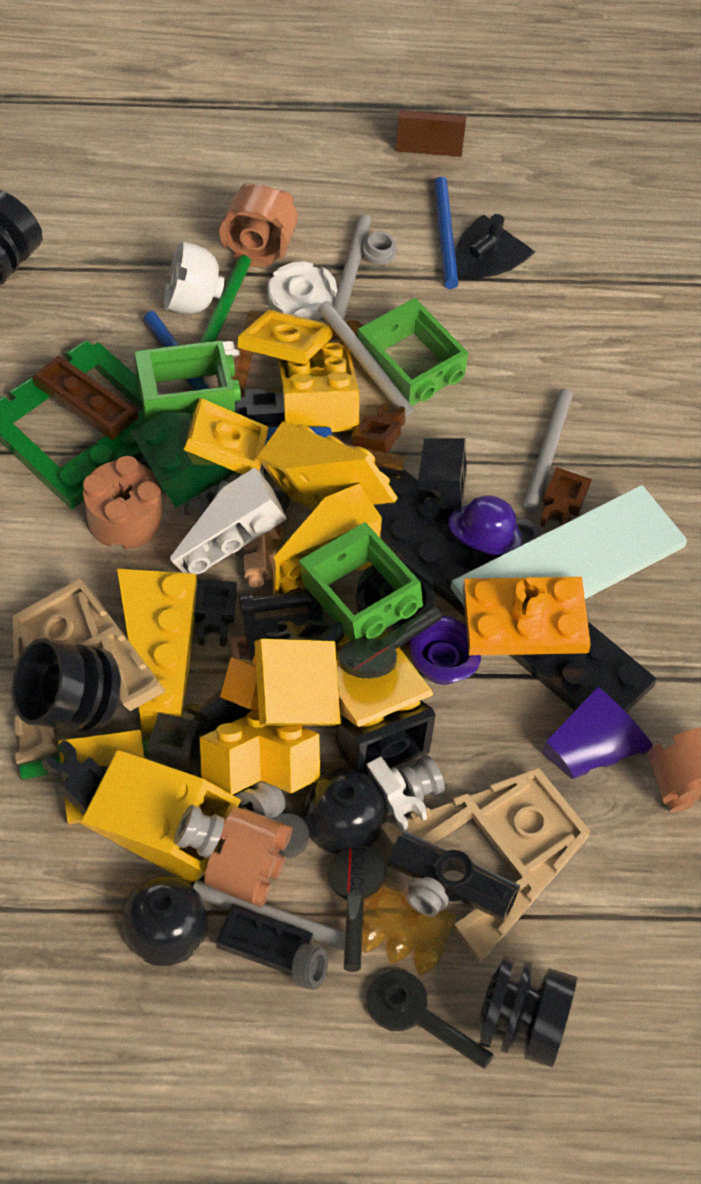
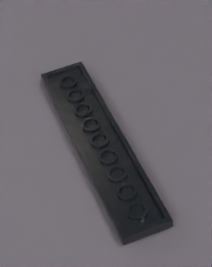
(425, 539)

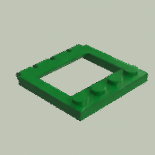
(69, 479)

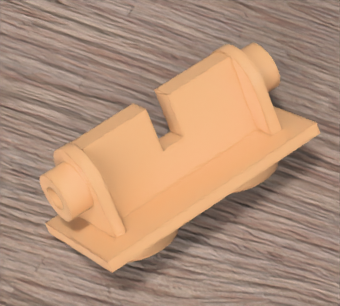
(259, 564)

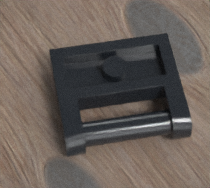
(258, 629)

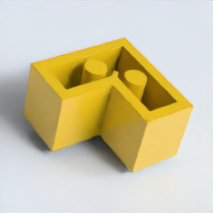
(250, 753)

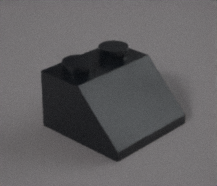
(395, 739)

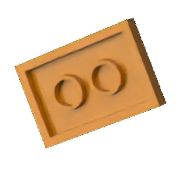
(525, 616)

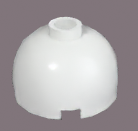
(192, 280)

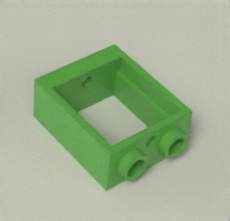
(400, 324)
(185, 363)
(348, 554)

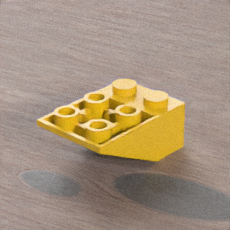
(321, 390)
(317, 466)
(328, 521)
(369, 700)
(142, 807)

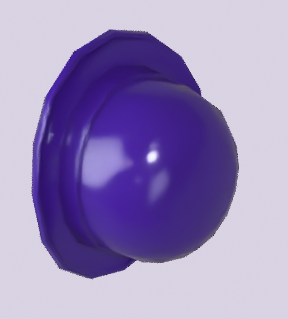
(487, 526)
(443, 652)

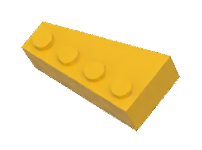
(161, 629)

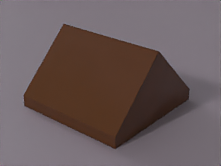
(430, 133)

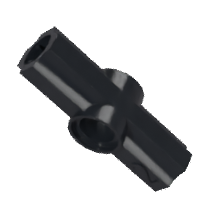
(478, 886)

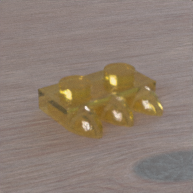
(406, 929)

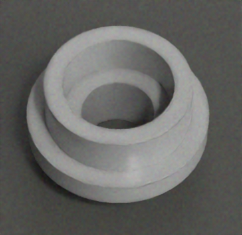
(379, 248)
(427, 896)

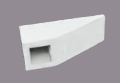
(231, 521)

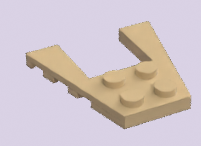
(78, 618)
(526, 826)

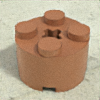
(259, 224)
(123, 503)
(678, 770)
(248, 856)

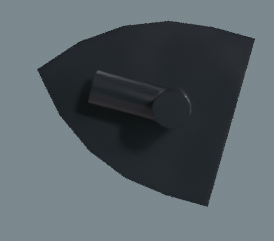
(489, 249)

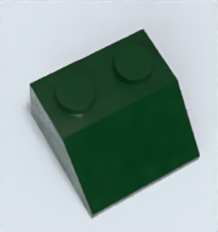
(177, 470)

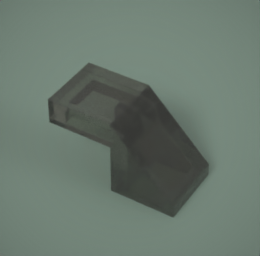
(176, 743)

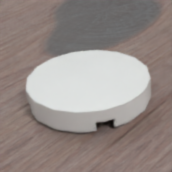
(301, 289)

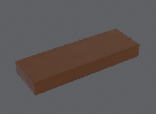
(85, 397)

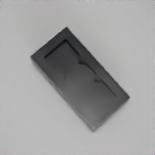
(261, 939)

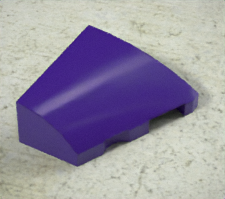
(595, 737)

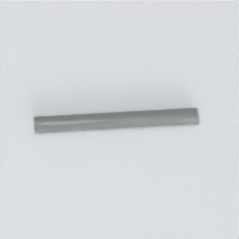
(351, 265)
(364, 358)
(548, 450)
(320, 932)

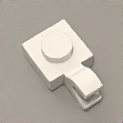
(392, 787)

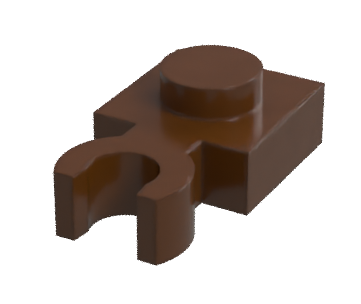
(381, 431)
(564, 496)

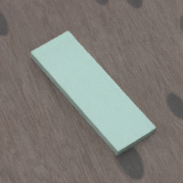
(595, 546)

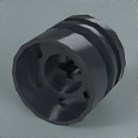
(18, 234)
(66, 685)
(527, 1010)

